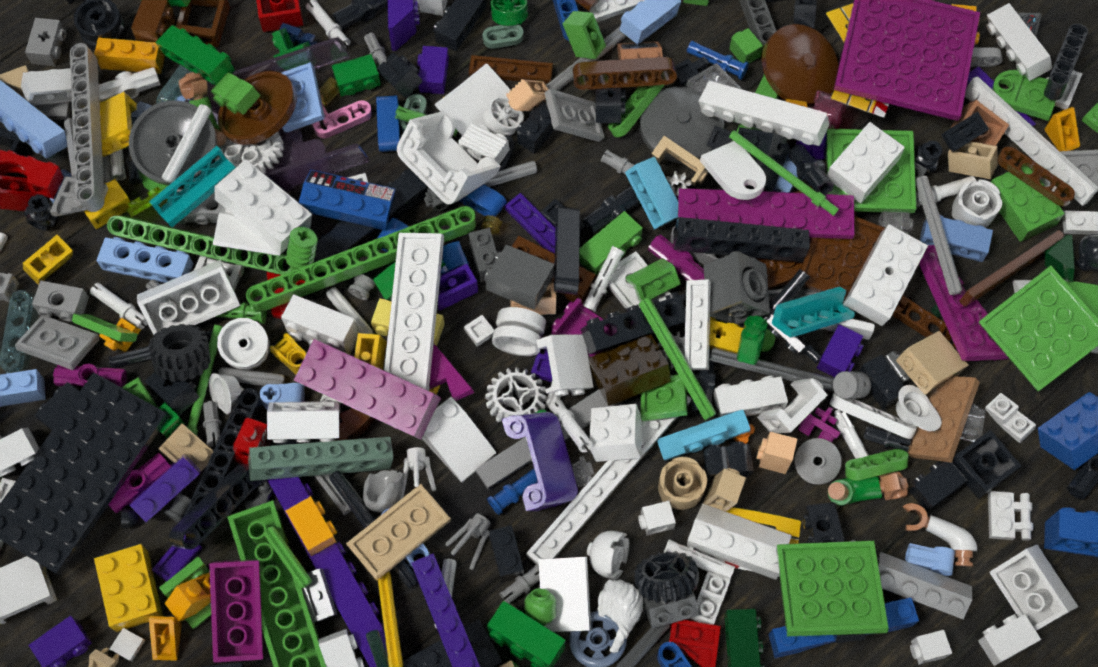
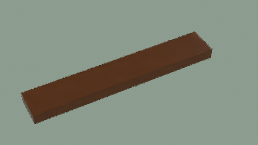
(1010, 269)

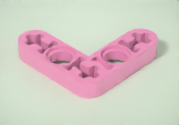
(335, 127)

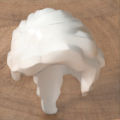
(623, 605)

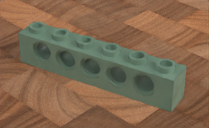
(320, 458)

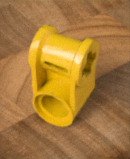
(288, 352)

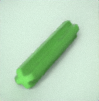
(287, 557)

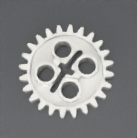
(258, 154)

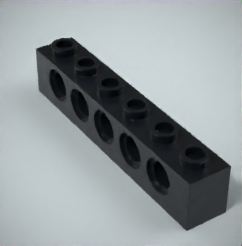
(750, 239)
(598, 340)
(826, 517)

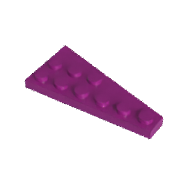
(962, 322)

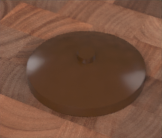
(799, 63)
(266, 115)

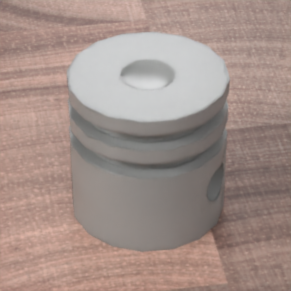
(851, 385)

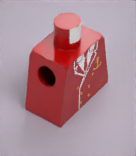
(251, 435)

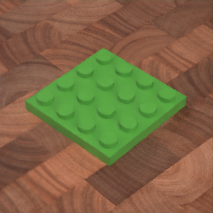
(896, 189)
(1043, 328)
(831, 588)

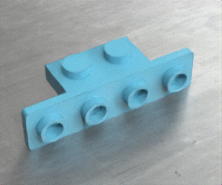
(704, 434)

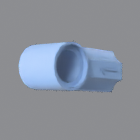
(935, 559)

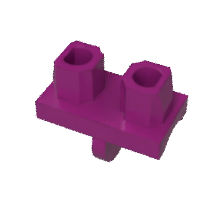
(810, 421)

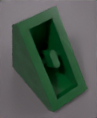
(1062, 258)

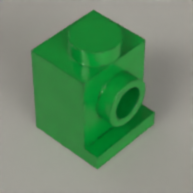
(171, 423)

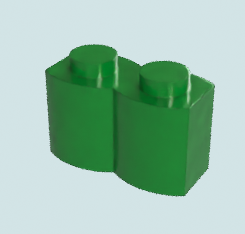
(752, 340)

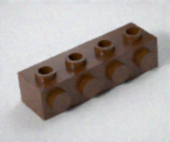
(586, 277)

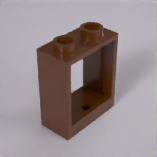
(207, 35)

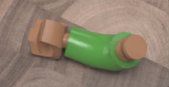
(195, 87)

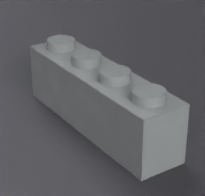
(924, 586)

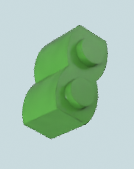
(235, 94)

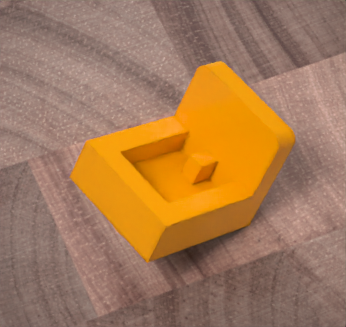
(114, 344)

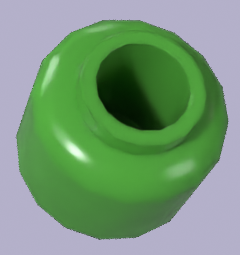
(541, 606)

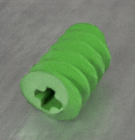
(301, 248)

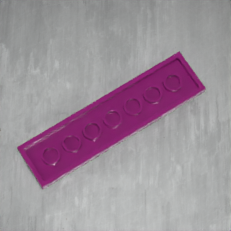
(771, 209)

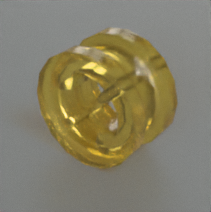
(491, 222)

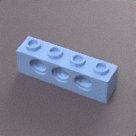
(111, 260)

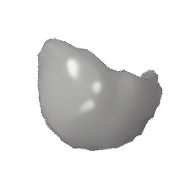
(382, 490)

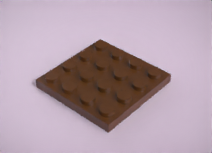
(839, 260)

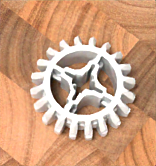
(507, 400)

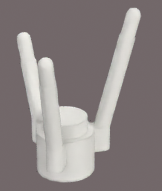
(416, 461)

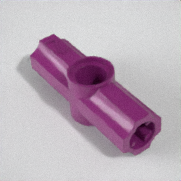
(681, 260)
(78, 376)
(148, 473)

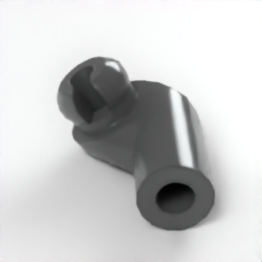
(263, 495)

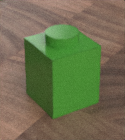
(745, 46)

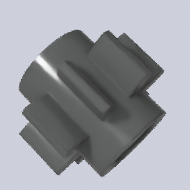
(434, 201)

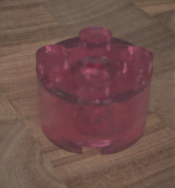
(834, 108)

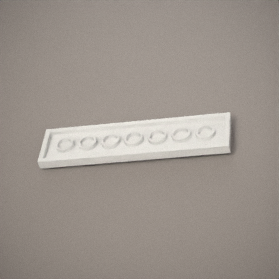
(414, 307)

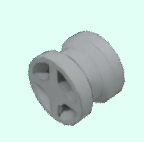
(361, 287)

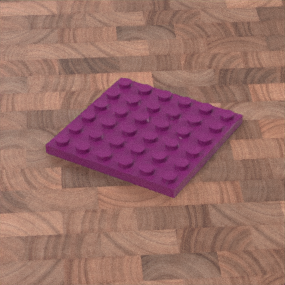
(909, 54)

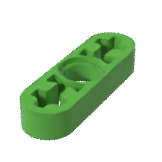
(876, 464)

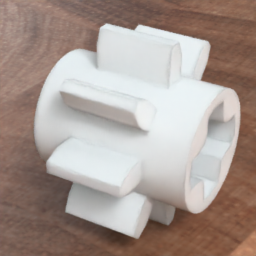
(676, 179)

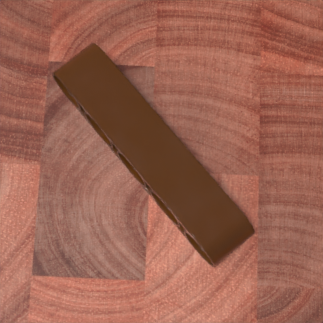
(654, 73)

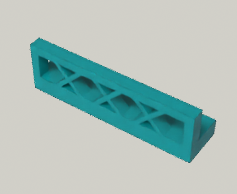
(195, 189)
(808, 309)

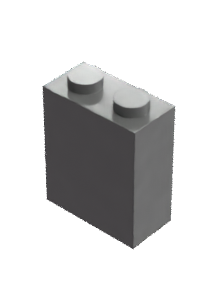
(519, 277)

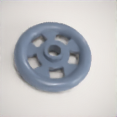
(598, 660)

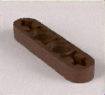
(1038, 173)
(925, 319)

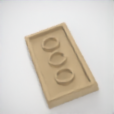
(398, 532)

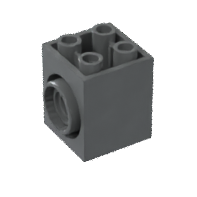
(737, 288)

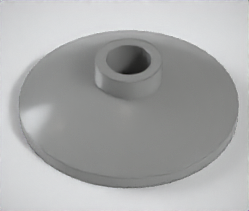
(818, 448)

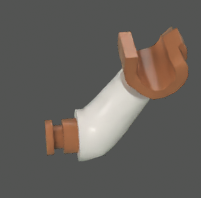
(957, 537)

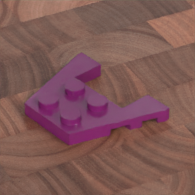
(443, 371)

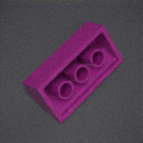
(236, 610)

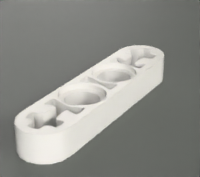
(873, 416)

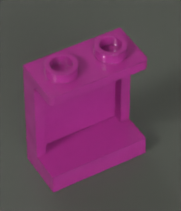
(575, 319)

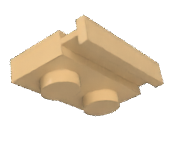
(186, 442)

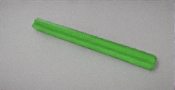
(677, 358)

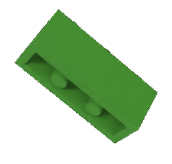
(620, 233)

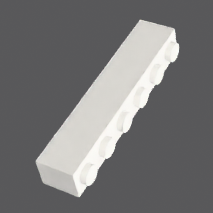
(764, 113)

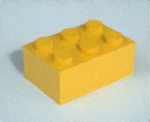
(128, 587)

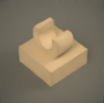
(101, 659)

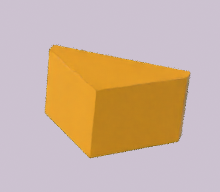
(1063, 130)
(165, 637)

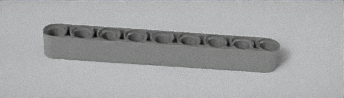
(86, 128)

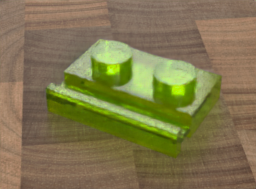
(139, 205)

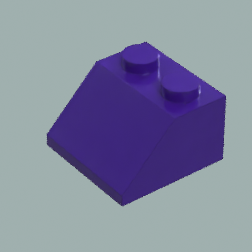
(402, 21)

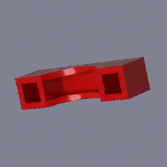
(41, 176)

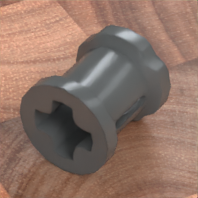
(178, 508)

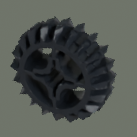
(666, 576)

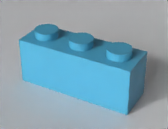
(653, 192)

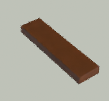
(513, 69)

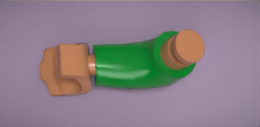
(850, 491)

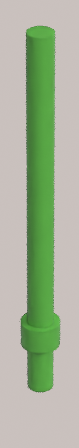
(817, 198)
(203, 382)

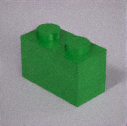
(356, 75)

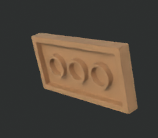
(953, 403)

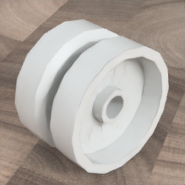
(518, 331)
(243, 357)

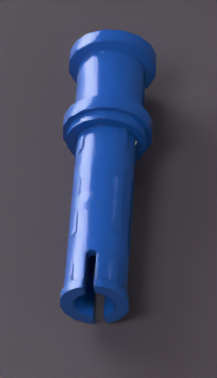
(727, 62)
(511, 493)

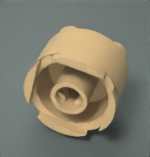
(694, 479)

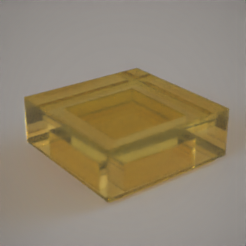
(328, 91)

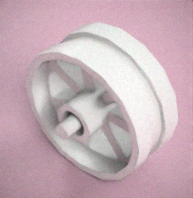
(503, 117)

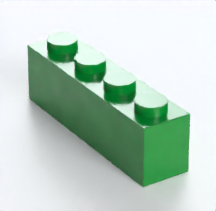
(195, 55)

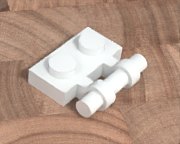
(1002, 516)

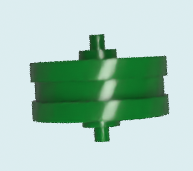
(509, 12)

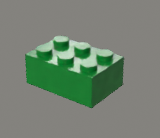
(525, 637)

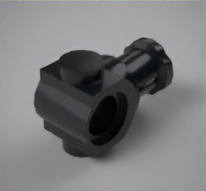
(928, 155)
(39, 213)

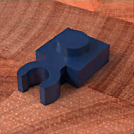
(297, 36)

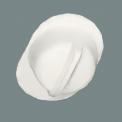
(224, 391)
(916, 409)

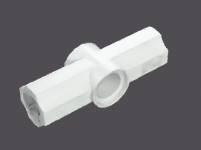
(129, 83)

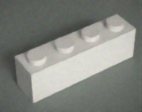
(1019, 42)

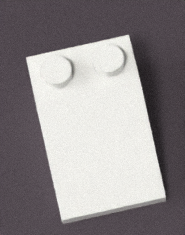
(457, 440)

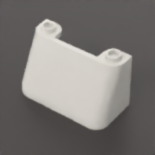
(441, 161)

